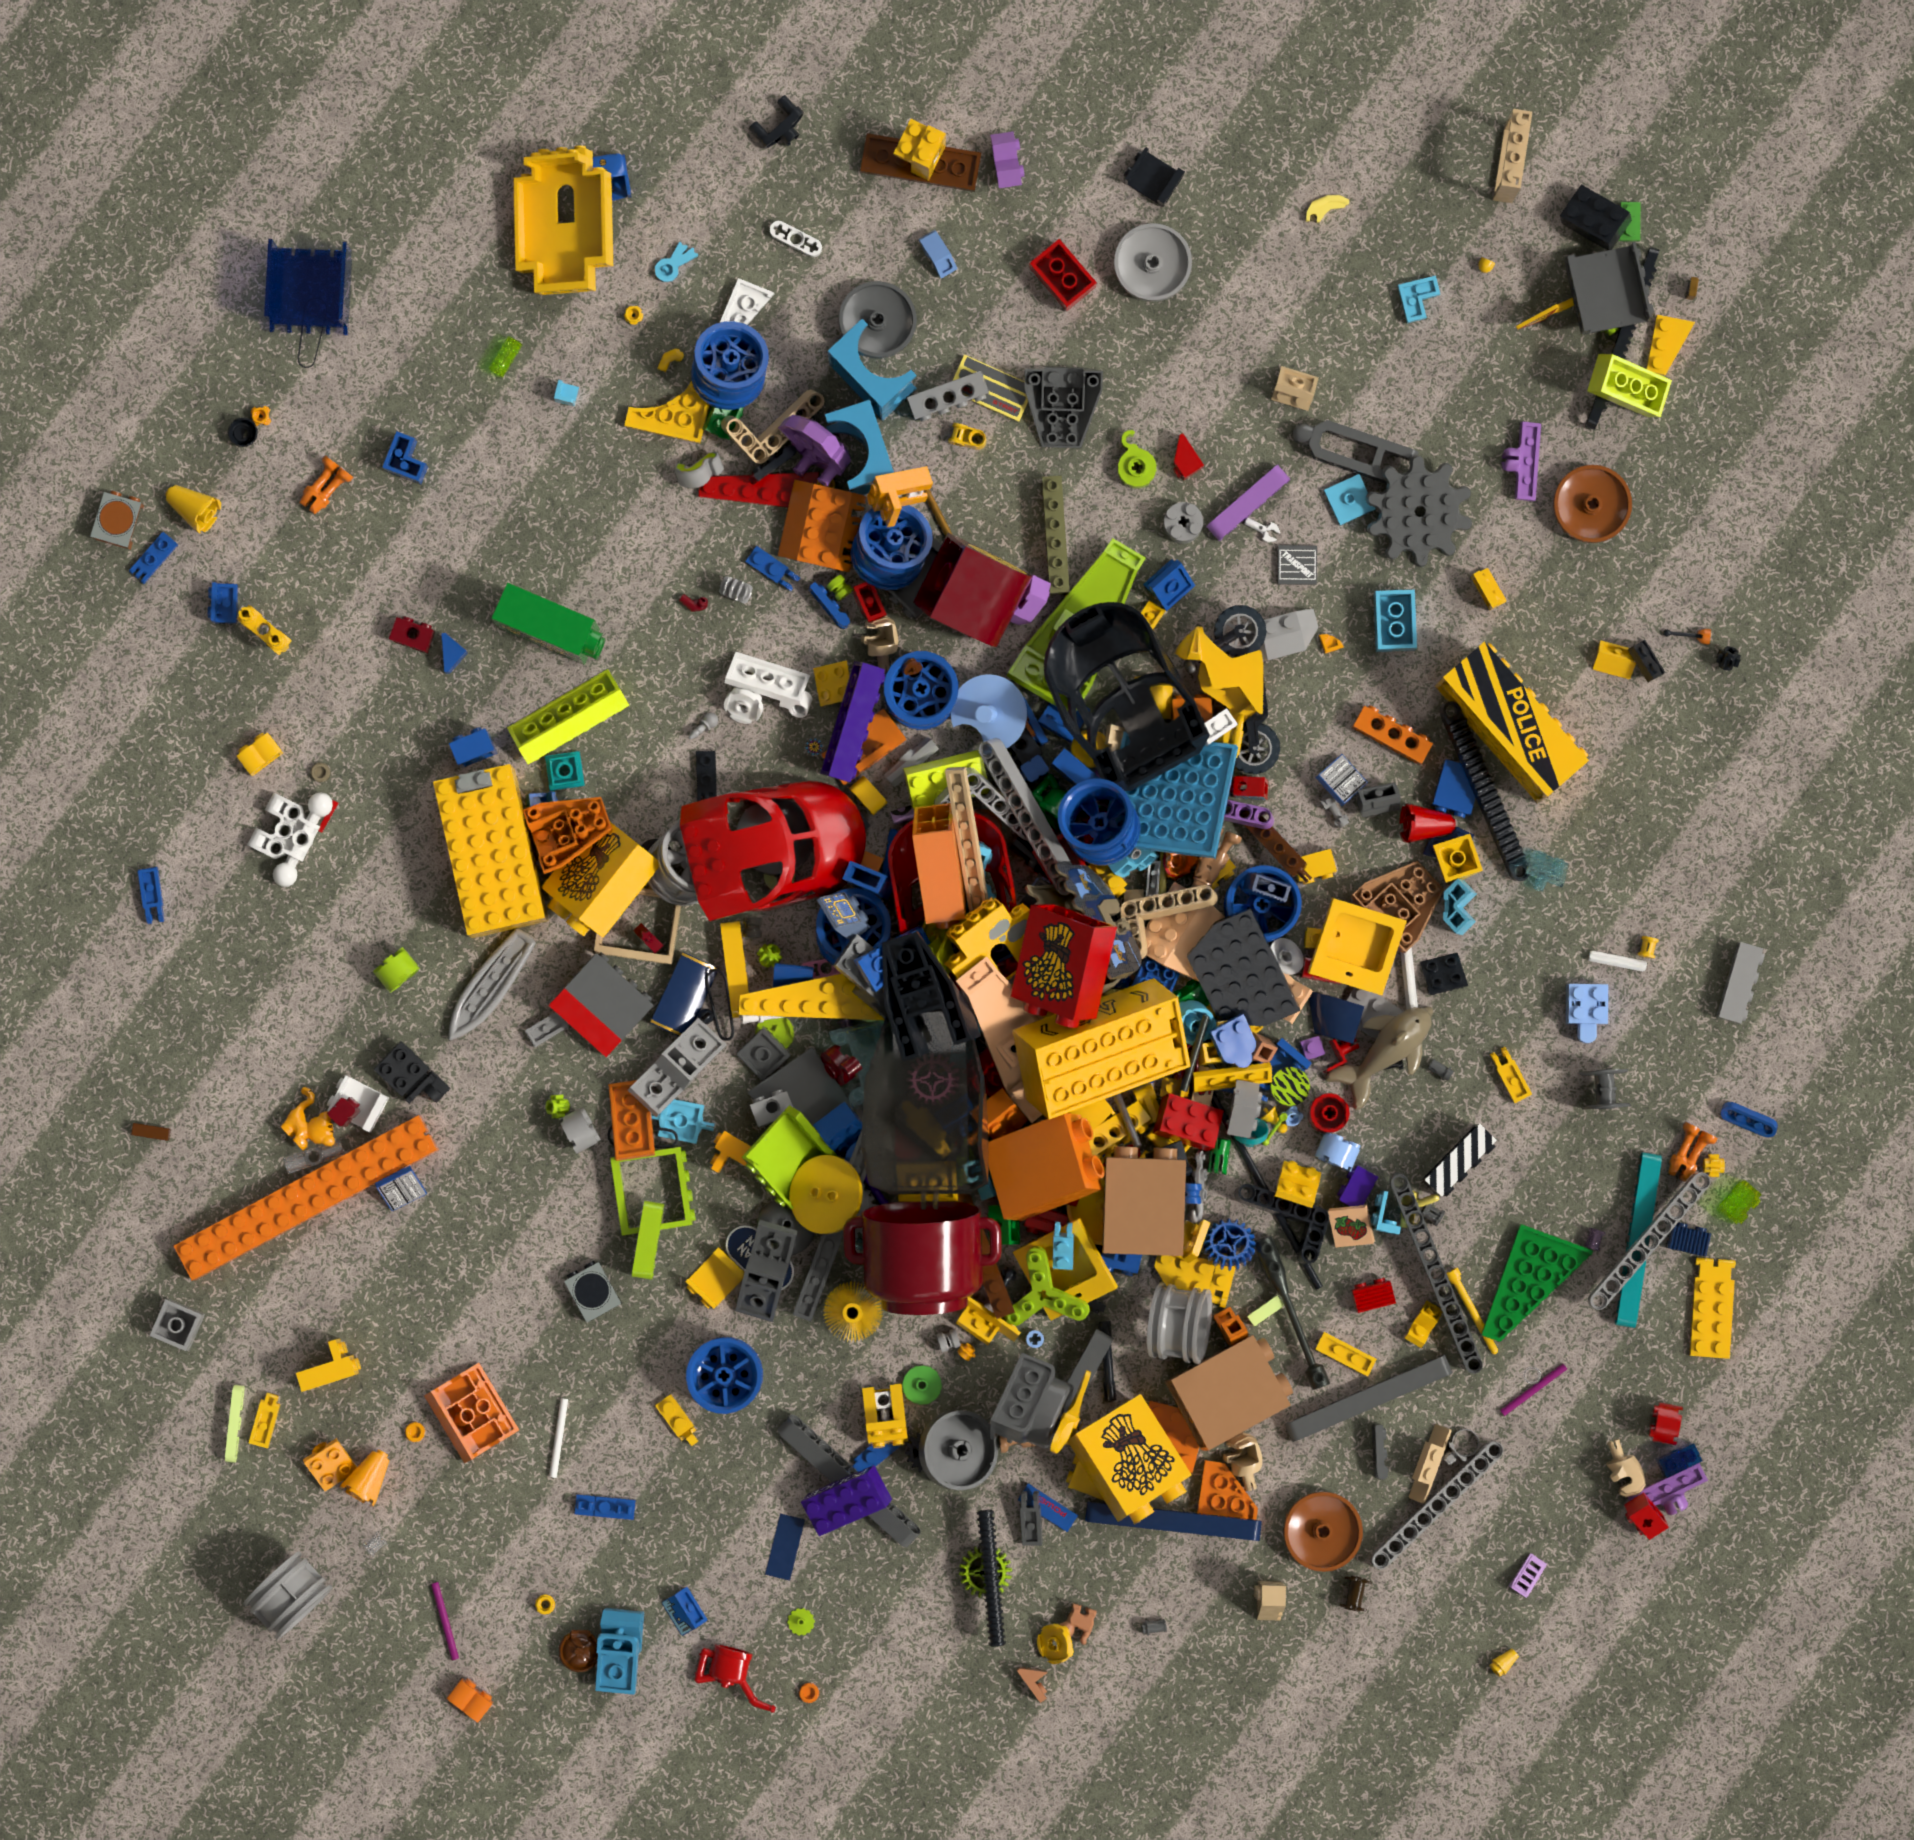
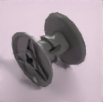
(1605, 1089)

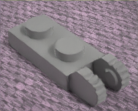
(546, 1029)

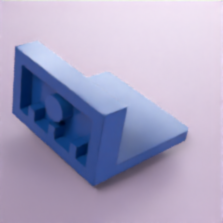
(1052, 721)
(791, 974)
(1286, 1057)

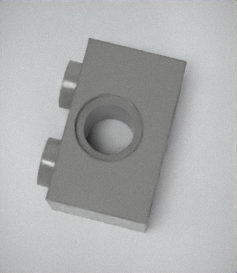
(760, 1111)

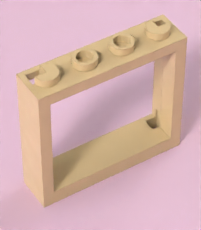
(1512, 155)
(645, 956)

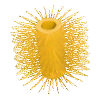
(845, 1300)

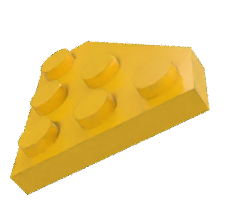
(1183, 1274)

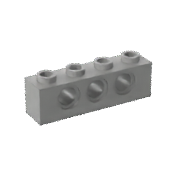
(918, 401)

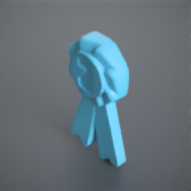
(667, 269)

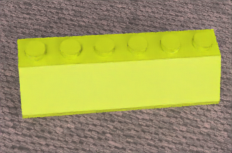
(568, 716)

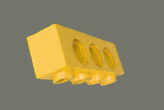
(1116, 1125)

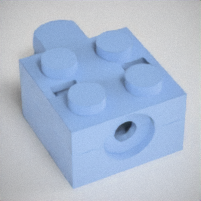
(1588, 1009)

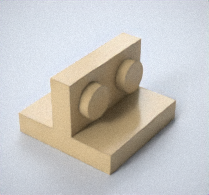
(1295, 388)

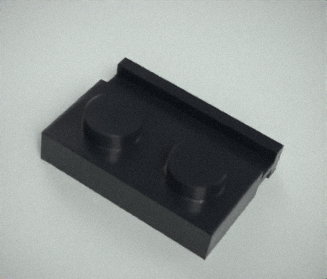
(1646, 661)

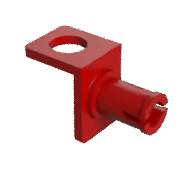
(1340, 1051)

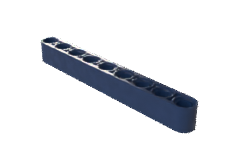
(1181, 1522)

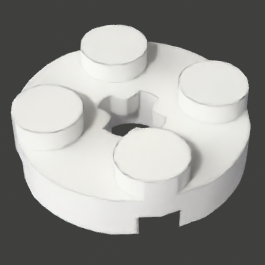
(740, 697)

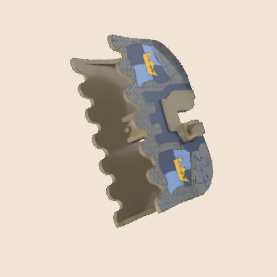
(1094, 899)

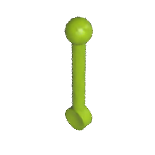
(1283, 1117)

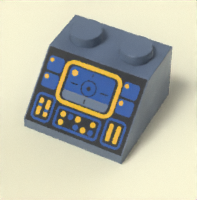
(844, 914)

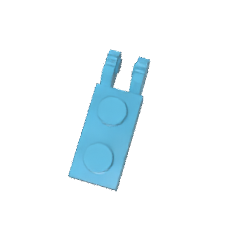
(1063, 1247)

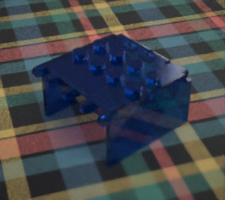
(308, 288)

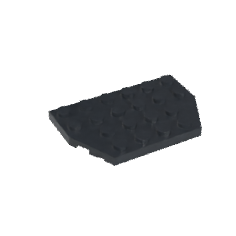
(1242, 972)

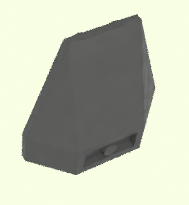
(1062, 402)

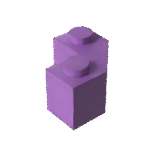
(1006, 160)
(1032, 601)

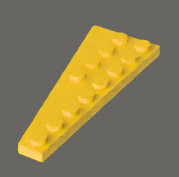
(815, 998)

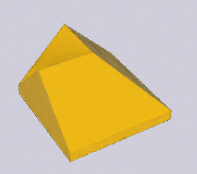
(1457, 858)

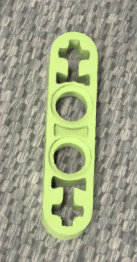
(234, 1423)

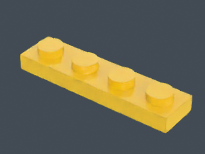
(1227, 1077)

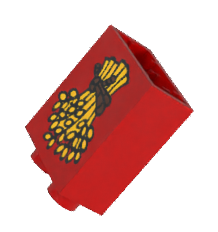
(1063, 964)

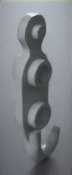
(1199, 1176)

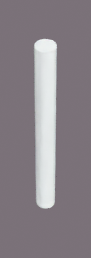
(558, 1438)

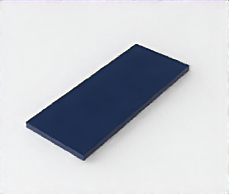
(785, 1547)

